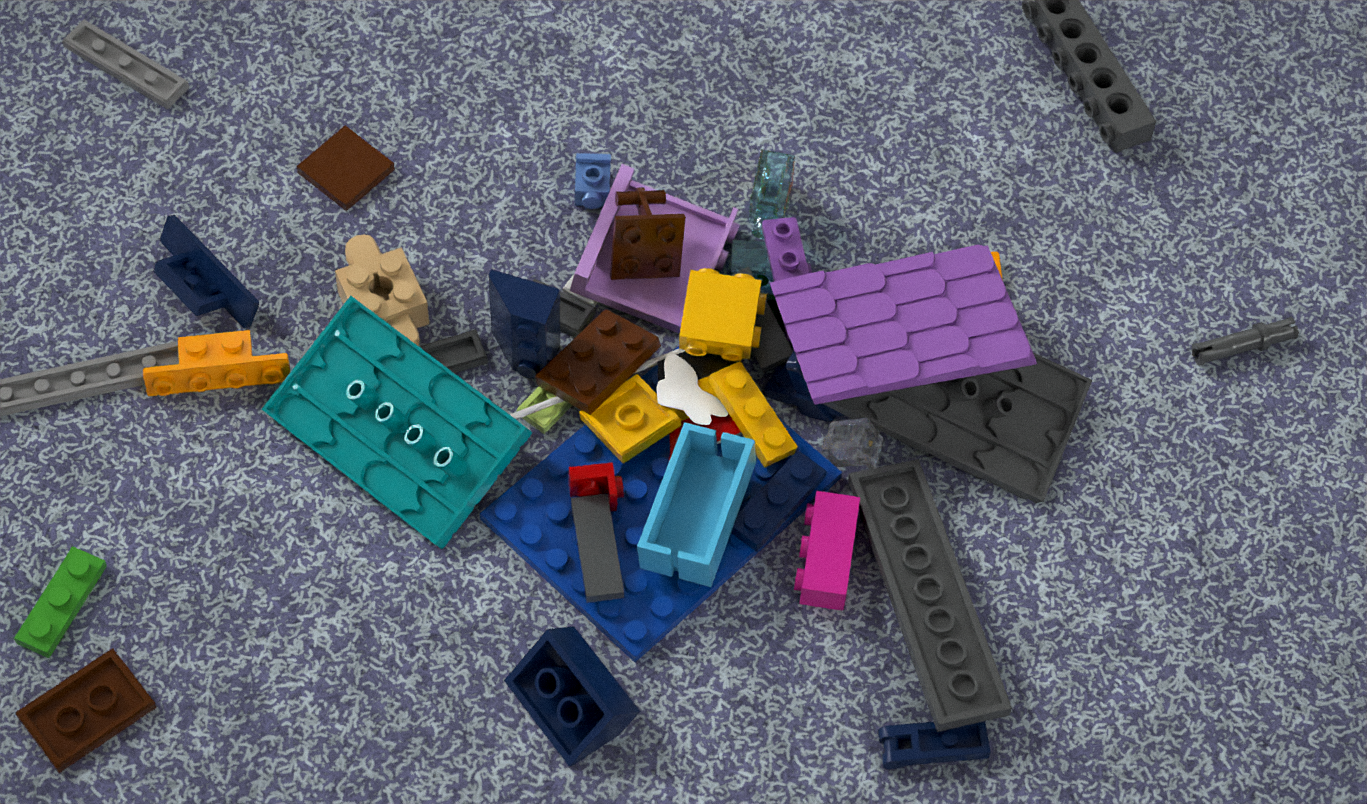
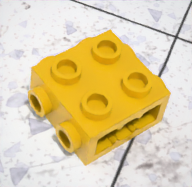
(721, 314)

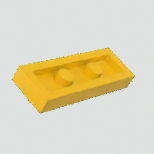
(752, 413)

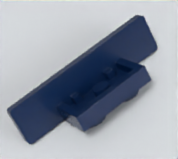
(200, 277)

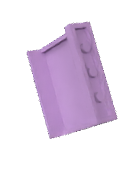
(651, 299)

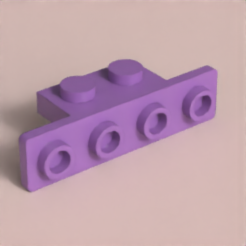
(785, 250)

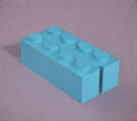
(696, 505)

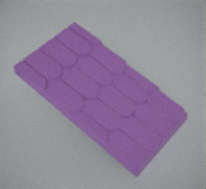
(901, 323)

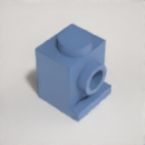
(592, 179)

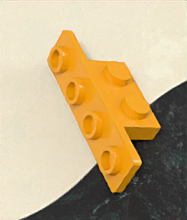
(215, 363)

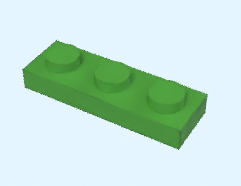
(60, 602)

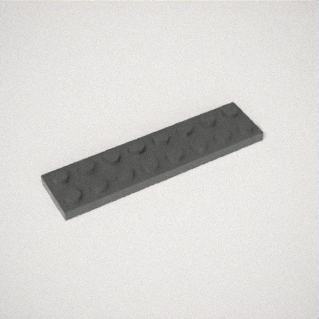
(929, 596)

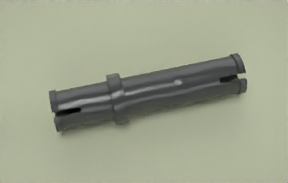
(1259, 337)

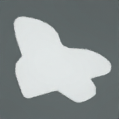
(682, 392)

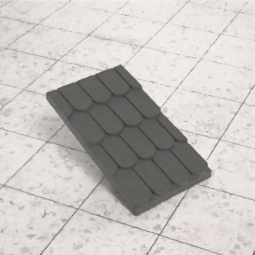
(990, 424)

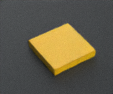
(631, 419)

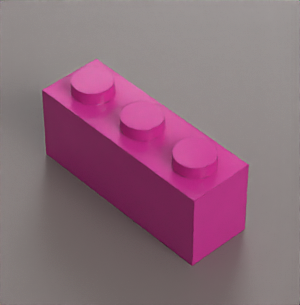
(827, 550)

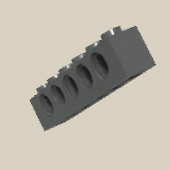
(1092, 71)

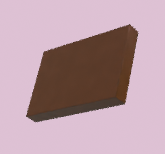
(85, 710)

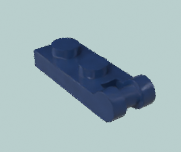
(930, 746)

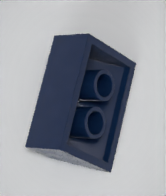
(524, 321)
(571, 694)

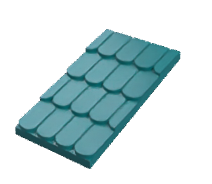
(397, 422)

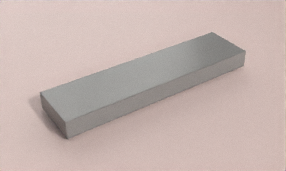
(125, 64)

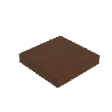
(345, 168)

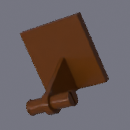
(646, 242)

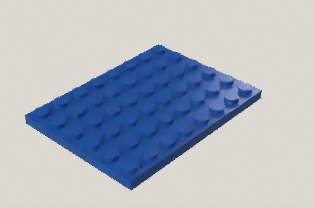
(539, 526)

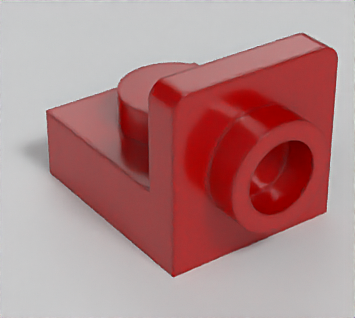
(596, 480)

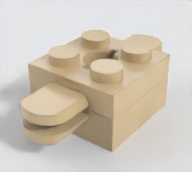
(383, 285)

